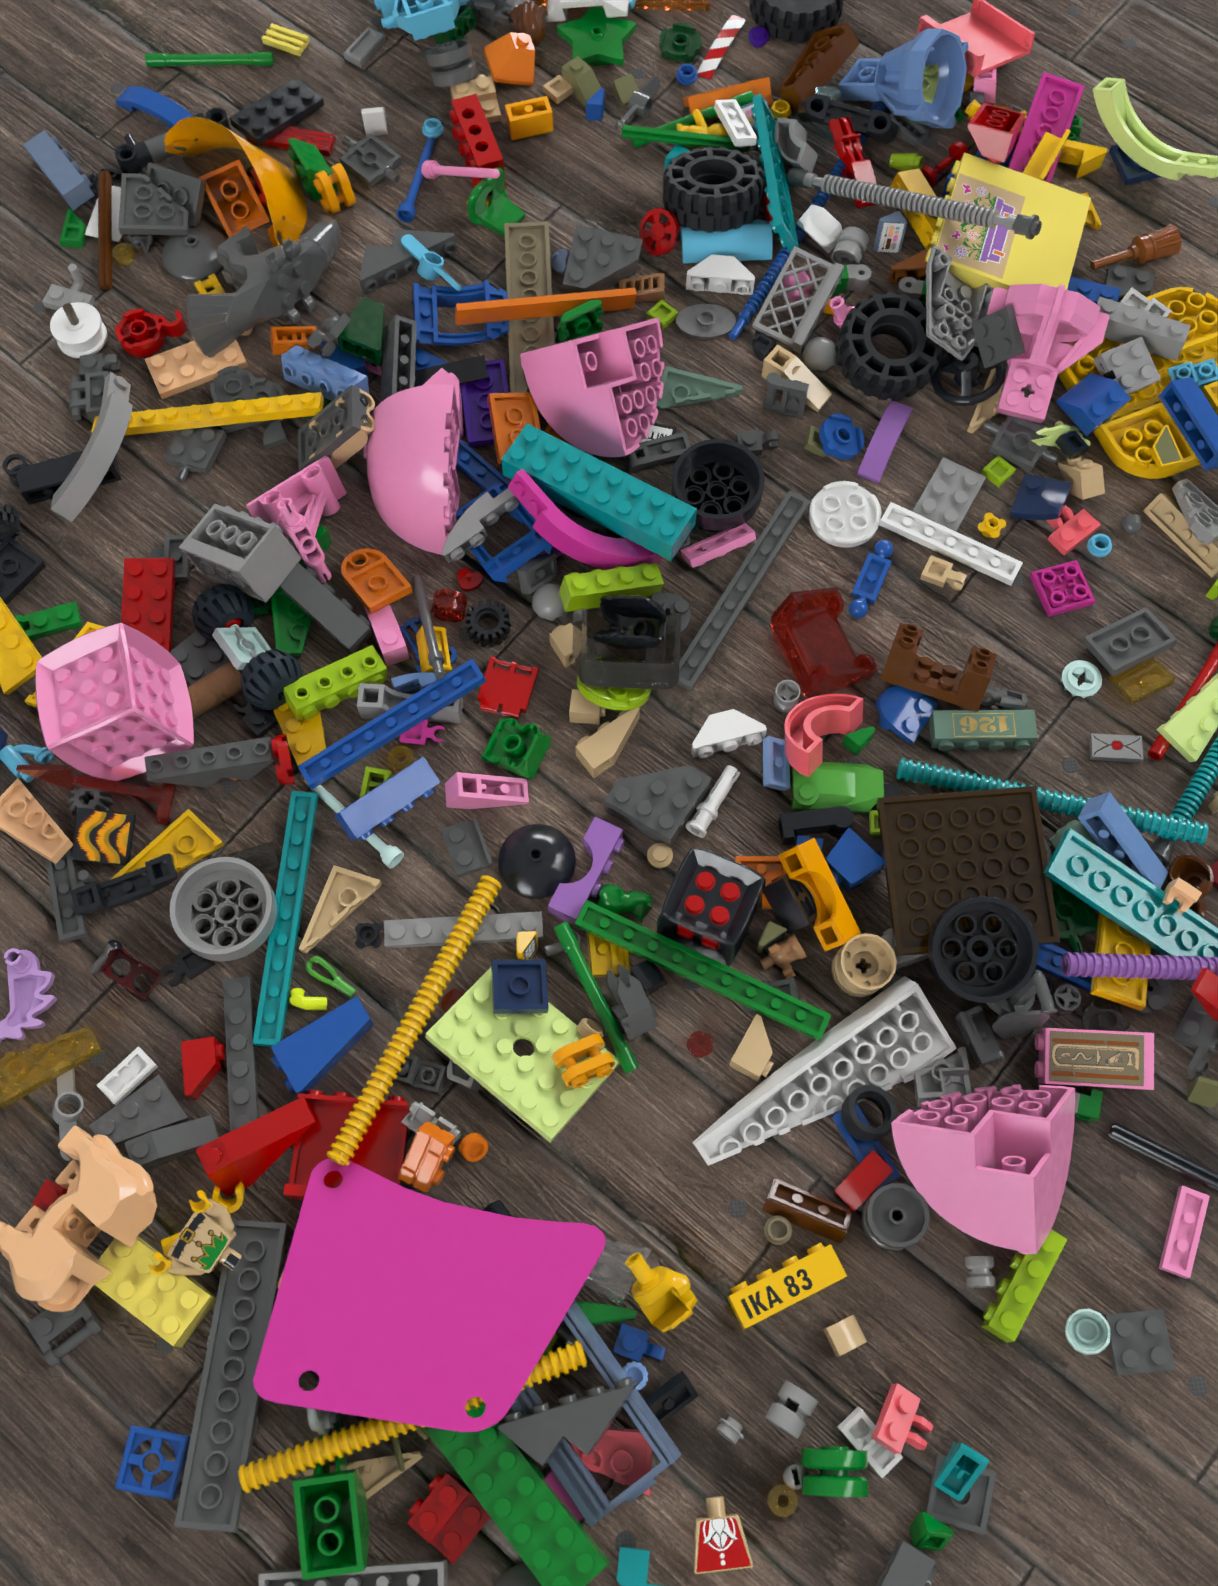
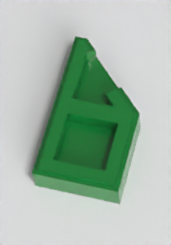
(73, 231)

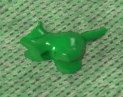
(617, 901)

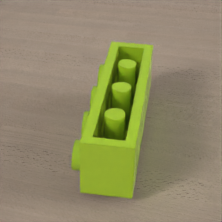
(587, 589)
(334, 683)
(1021, 1289)

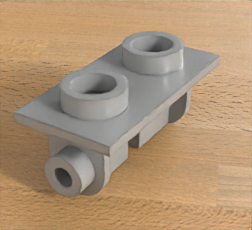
(420, 1114)

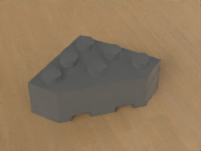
(599, 260)
(659, 801)

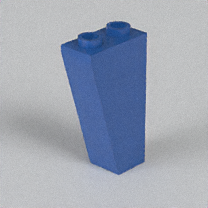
(320, 1045)

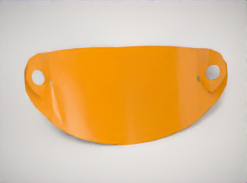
(278, 183)

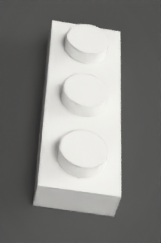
(735, 123)

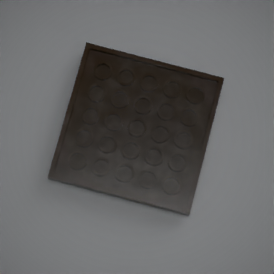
(962, 848)

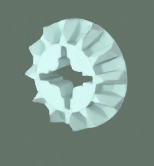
(1092, 678)

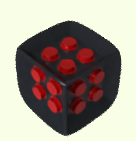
(711, 904)

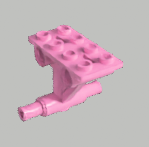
(298, 508)

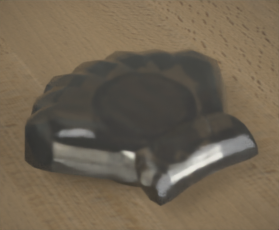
(1104, 1015)

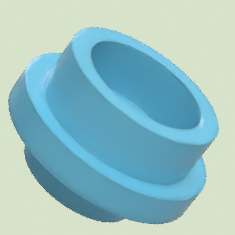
(432, 128)
(1101, 540)

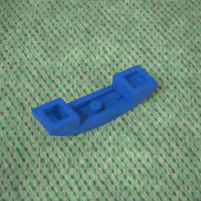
(152, 104)

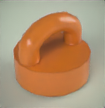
(473, 1147)

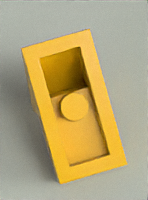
(1083, 155)

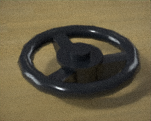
(967, 375)

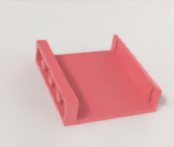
(990, 34)

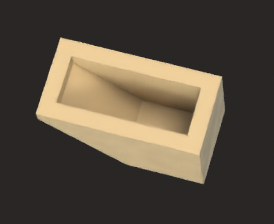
(753, 1052)

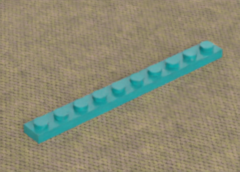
(284, 935)

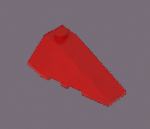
(254, 1146)

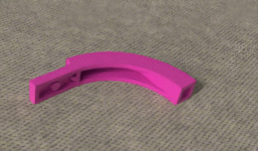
(572, 538)

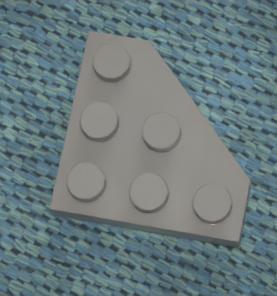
(1198, 511)

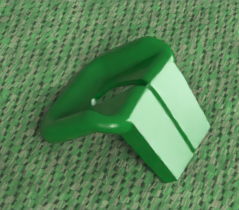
(500, 209)

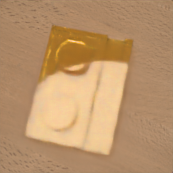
(1142, 680)

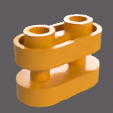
(324, 186)
(579, 1074)

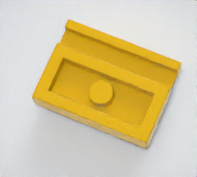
(605, 956)

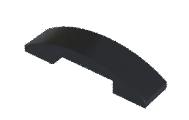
(125, 888)

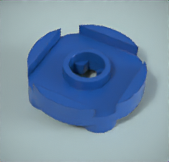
(836, 446)

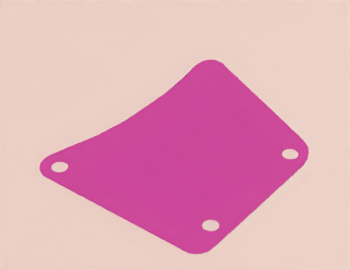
(416, 1303)

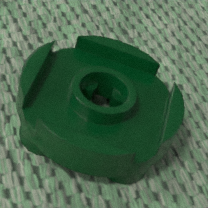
(678, 52)

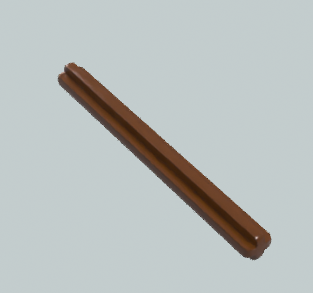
(104, 230)

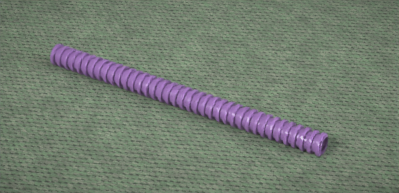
(1136, 965)

